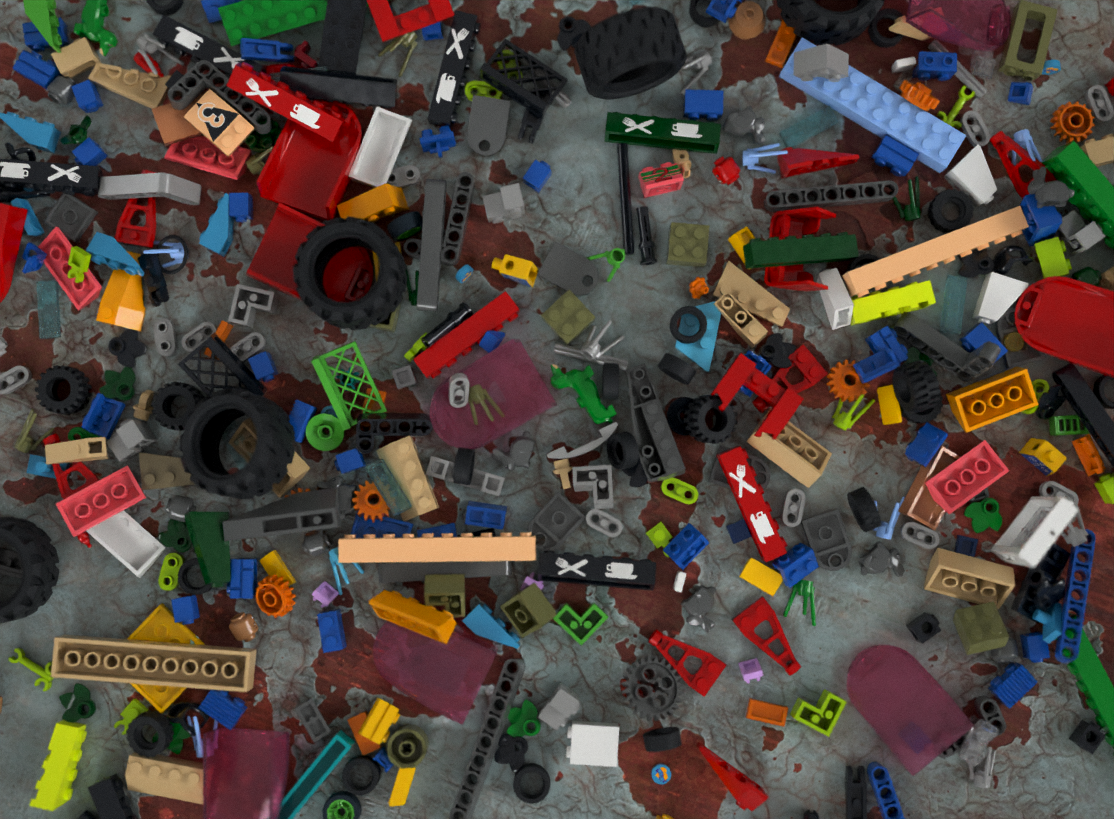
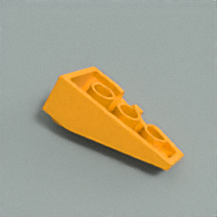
(123, 300)

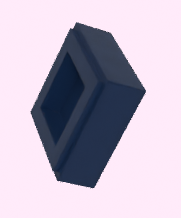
(738, 531)
(966, 545)

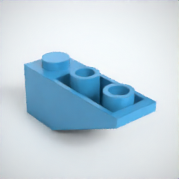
(38, 135)
(220, 229)
(108, 251)
(487, 626)

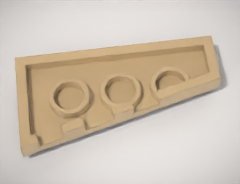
(135, 85)
(751, 295)

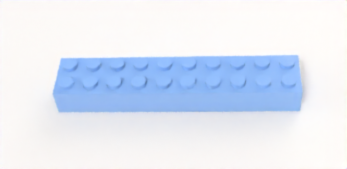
(881, 112)

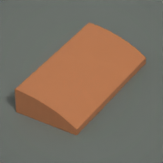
(172, 123)
(918, 502)

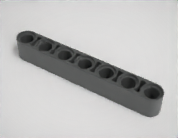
(838, 191)
(431, 245)
(416, 571)

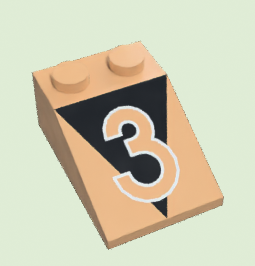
(219, 122)

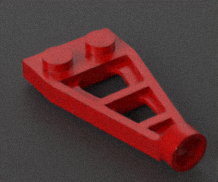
(1013, 170)
(133, 234)
(807, 366)
(61, 476)
(752, 617)
(707, 672)

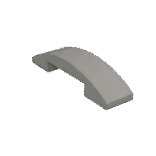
(605, 434)
(480, 480)

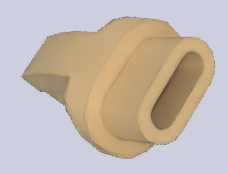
(683, 164)
(144, 407)
(562, 468)

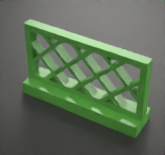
(332, 387)

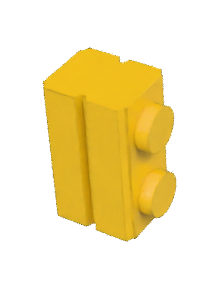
(378, 721)

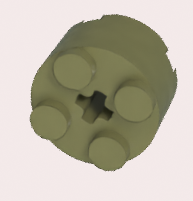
(412, 756)

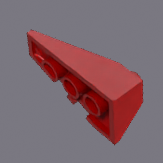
(805, 161)
(743, 789)

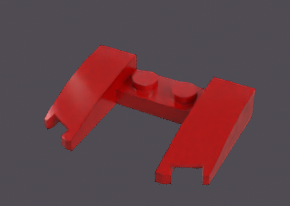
(396, 26)
(744, 373)

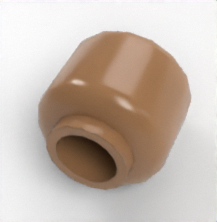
(243, 627)

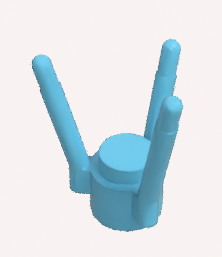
(334, 559)

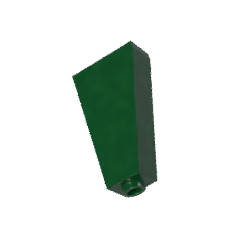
(209, 545)

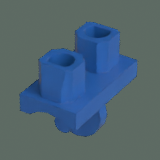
(439, 142)

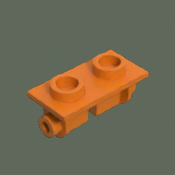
(1088, 455)

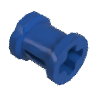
(382, 758)

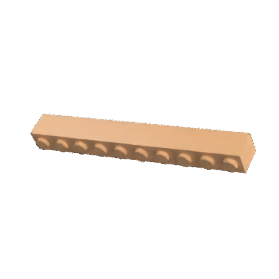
(934, 251)
(437, 548)

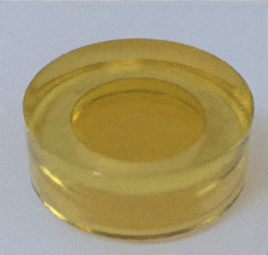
(1013, 342)

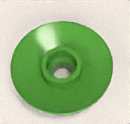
(318, 438)

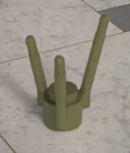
(405, 40)
(256, 162)
(478, 395)
(25, 441)

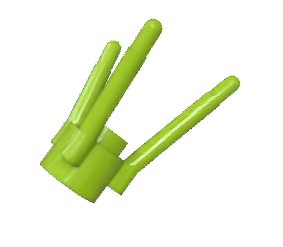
(845, 419)

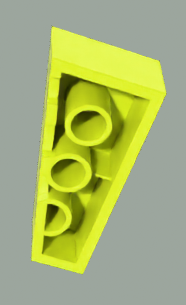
(892, 302)
(60, 766)

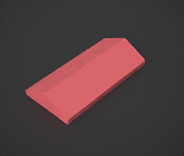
(204, 155)
(56, 261)
(966, 477)
(100, 501)

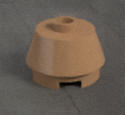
(748, 20)

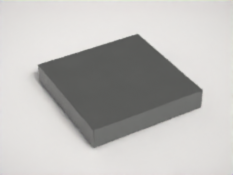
(71, 216)

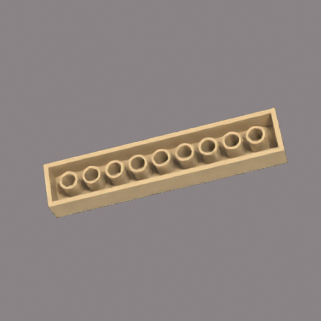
(153, 663)

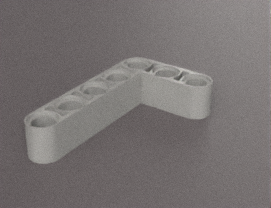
(150, 186)

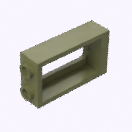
(1009, 63)

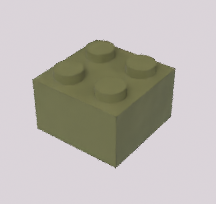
(687, 244)
(568, 317)
(528, 610)
(980, 628)

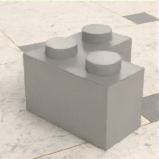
(821, 62)
(504, 204)
(1076, 234)
(248, 301)
(131, 439)
(597, 480)
(560, 706)

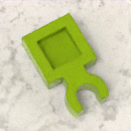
(79, 261)
(417, 348)
(659, 536)
(133, 710)

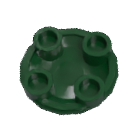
(262, 142)

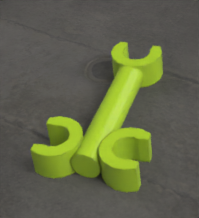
(956, 108)
(44, 673)

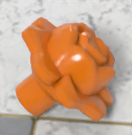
(698, 288)

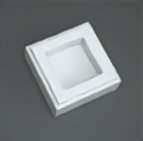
(903, 64)
(679, 581)

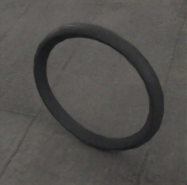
(185, 254)

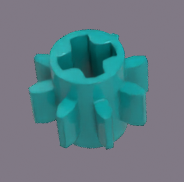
(342, 377)

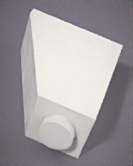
(974, 177)
(996, 297)
(836, 298)

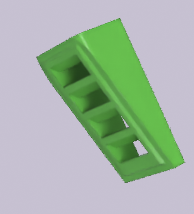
(1054, 425)

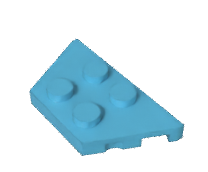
(701, 350)

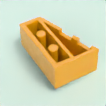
(375, 204)

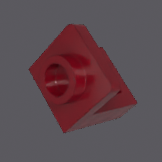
(301, 56)

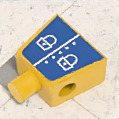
(516, 269)
(1045, 457)

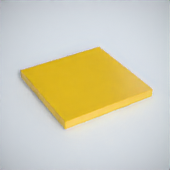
(162, 628)

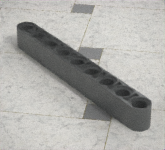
(480, 748)

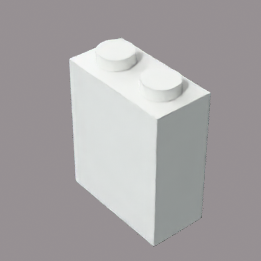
(593, 743)

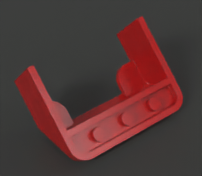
(795, 223)

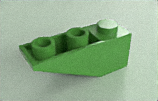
(44, 18)

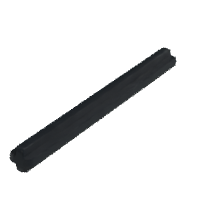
(625, 198)

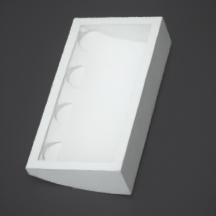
(379, 148)
(128, 542)

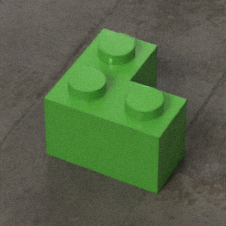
(582, 625)

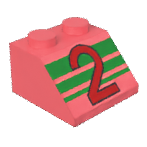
(660, 180)

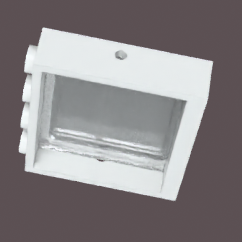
(1041, 523)

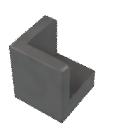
(404, 377)

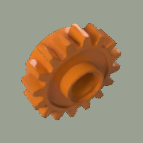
(918, 95)
(1065, 129)
(839, 386)
(368, 510)
(274, 596)

